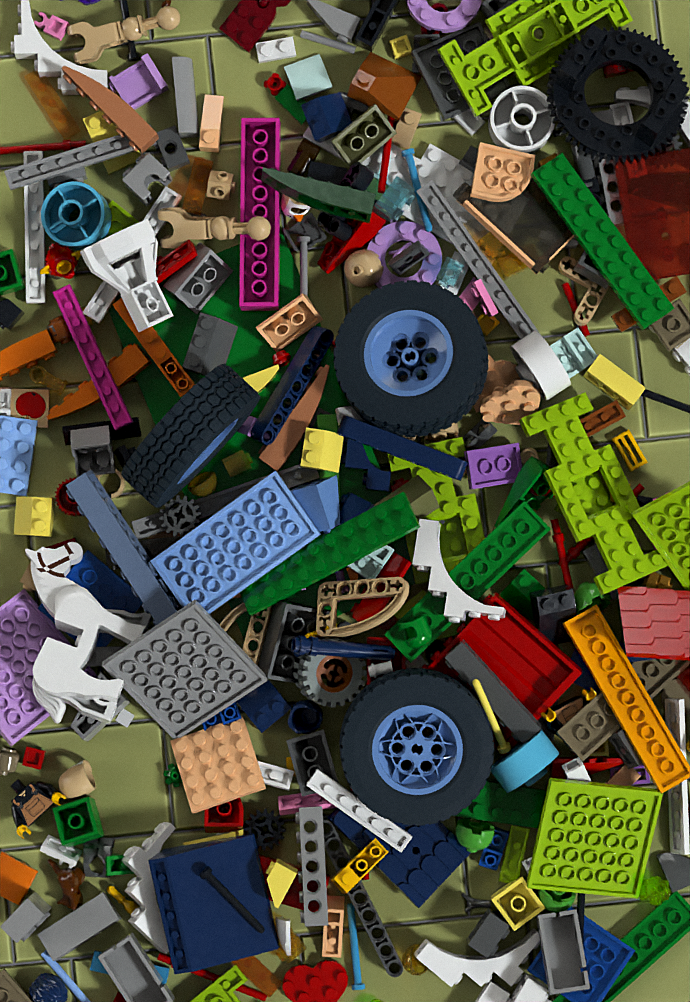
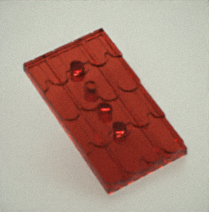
(657, 201)

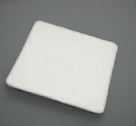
(125, 718)

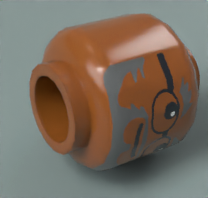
(59, 330)

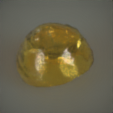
(203, 484)
(411, 963)

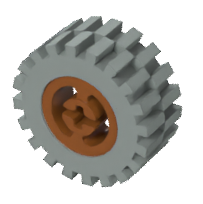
(346, 678)

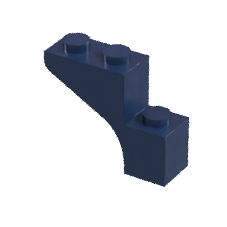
(357, 459)

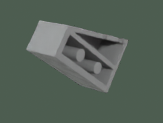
(89, 727)

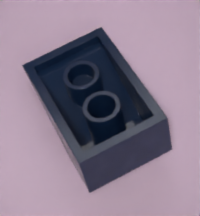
(264, 705)

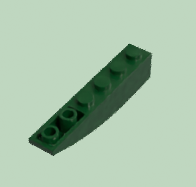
(321, 195)

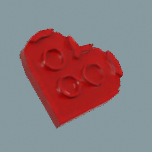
(315, 984)

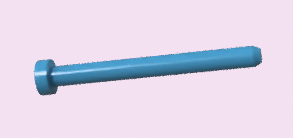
(408, 154)
(358, 985)

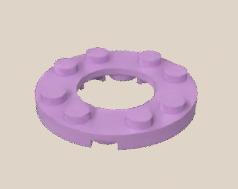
(443, 21)
(409, 232)

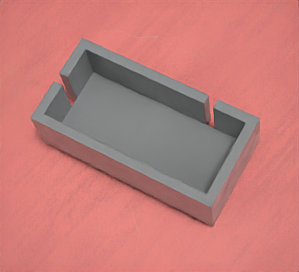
(562, 952)
(134, 972)

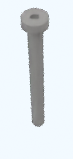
(303, 240)

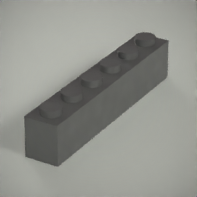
(501, 699)

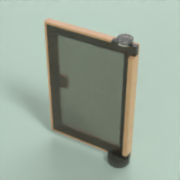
(523, 224)

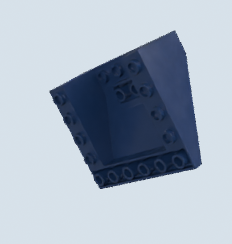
(196, 918)

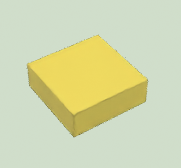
(400, 46)

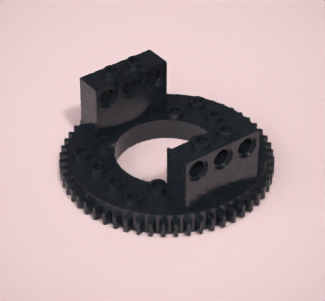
(627, 49)

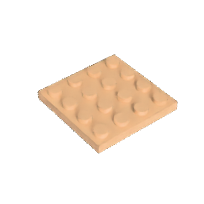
(217, 765)

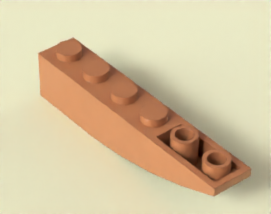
(115, 110)
(295, 426)

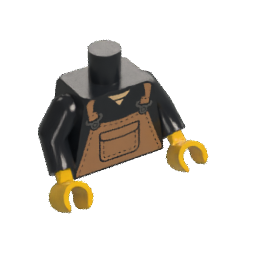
(562, 713)
(32, 803)

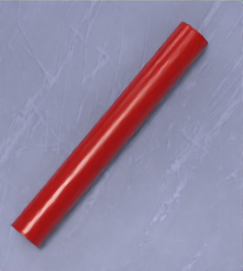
(573, 304)

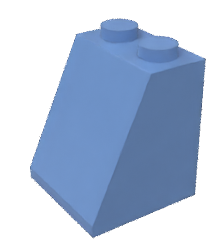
(320, 502)

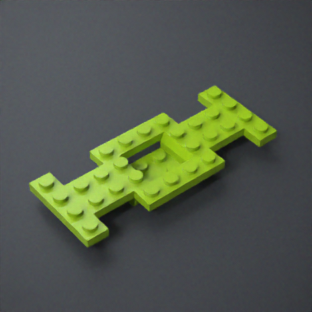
(584, 496)
(451, 507)

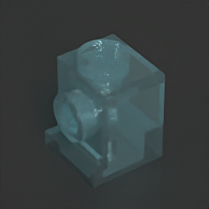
(455, 267)

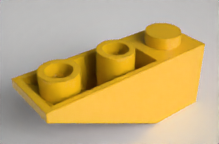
(359, 866)

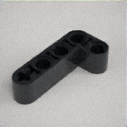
(358, 178)

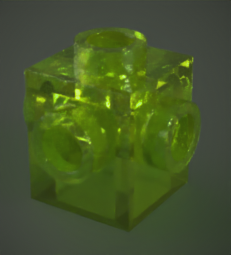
(655, 890)

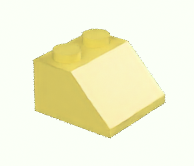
(322, 450)
(34, 516)
(280, 879)
(517, 903)

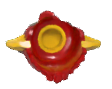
(61, 262)

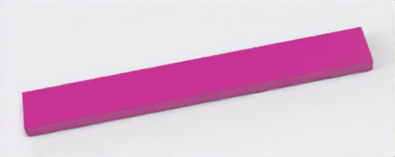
(92, 357)

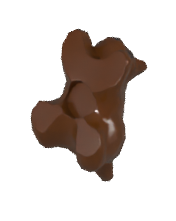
(69, 882)

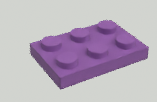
(493, 465)

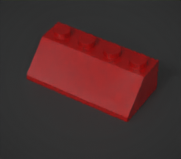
(394, 567)

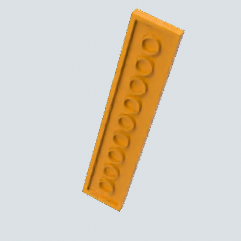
(628, 699)

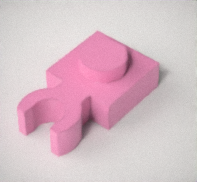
(53, 27)

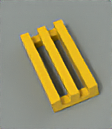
(621, 436)

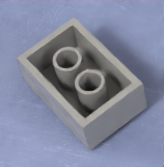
(26, 917)

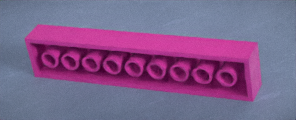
(260, 258)

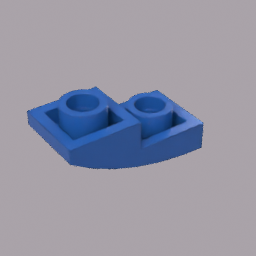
(226, 716)
(493, 853)

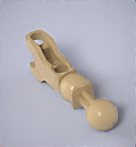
(117, 33)
(196, 227)

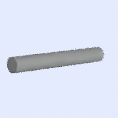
(328, 42)

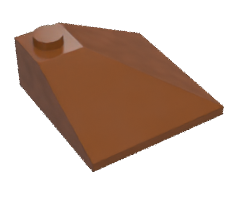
(383, 84)

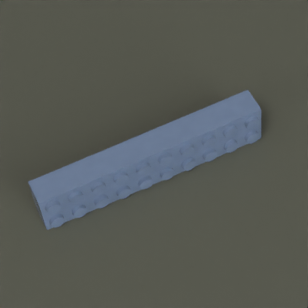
(123, 545)

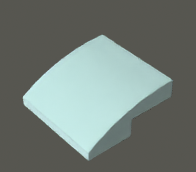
(308, 77)
(574, 352)
(371, 565)

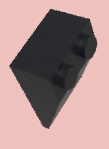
(551, 609)

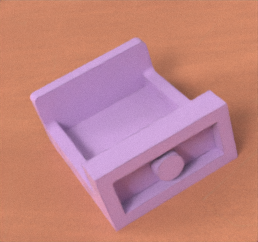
(139, 83)

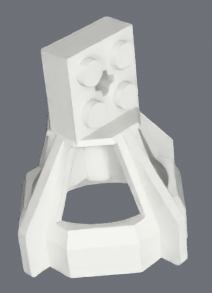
(135, 278)

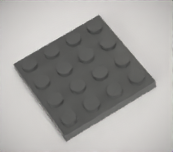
(440, 81)

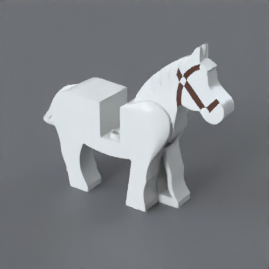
(61, 667)

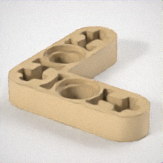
(587, 284)

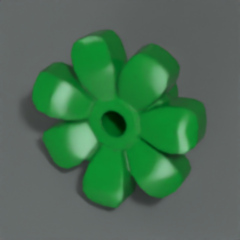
(170, 774)

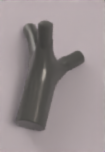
(475, 903)

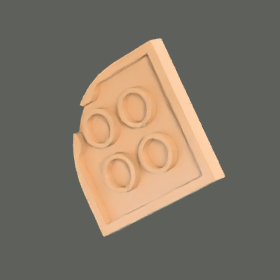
(500, 173)

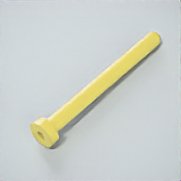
(503, 746)

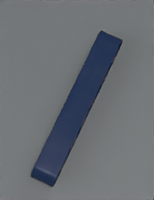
(292, 385)
(402, 448)

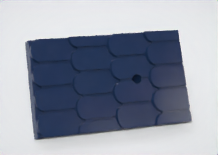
(415, 870)

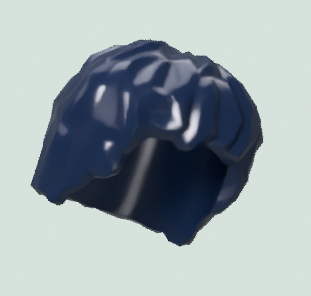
(305, 717)
(48, 989)

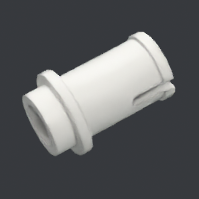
(380, 668)

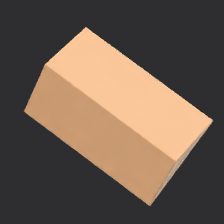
(289, 322)

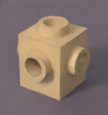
(220, 185)

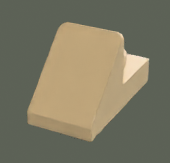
(406, 128)

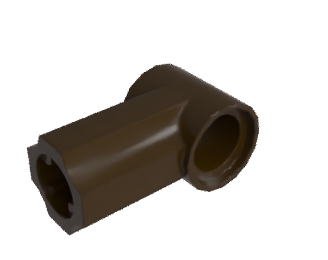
(306, 152)

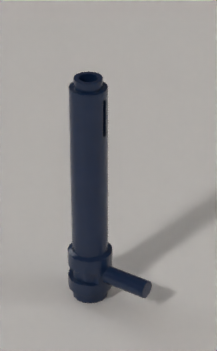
(313, 646)

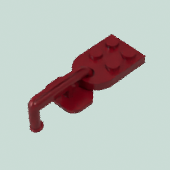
(250, 22)

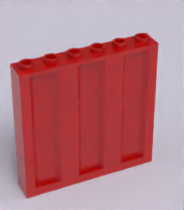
(519, 657)

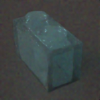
(394, 200)

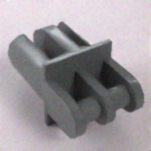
(353, 105)

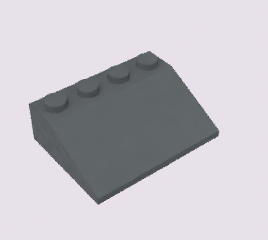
(286, 621)

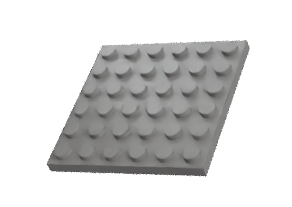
(185, 670)

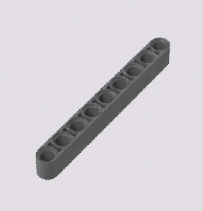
(361, 907)

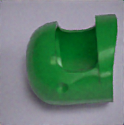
(417, 631)

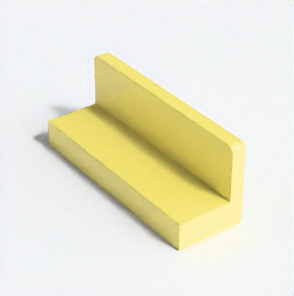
(614, 382)

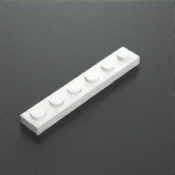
(358, 811)

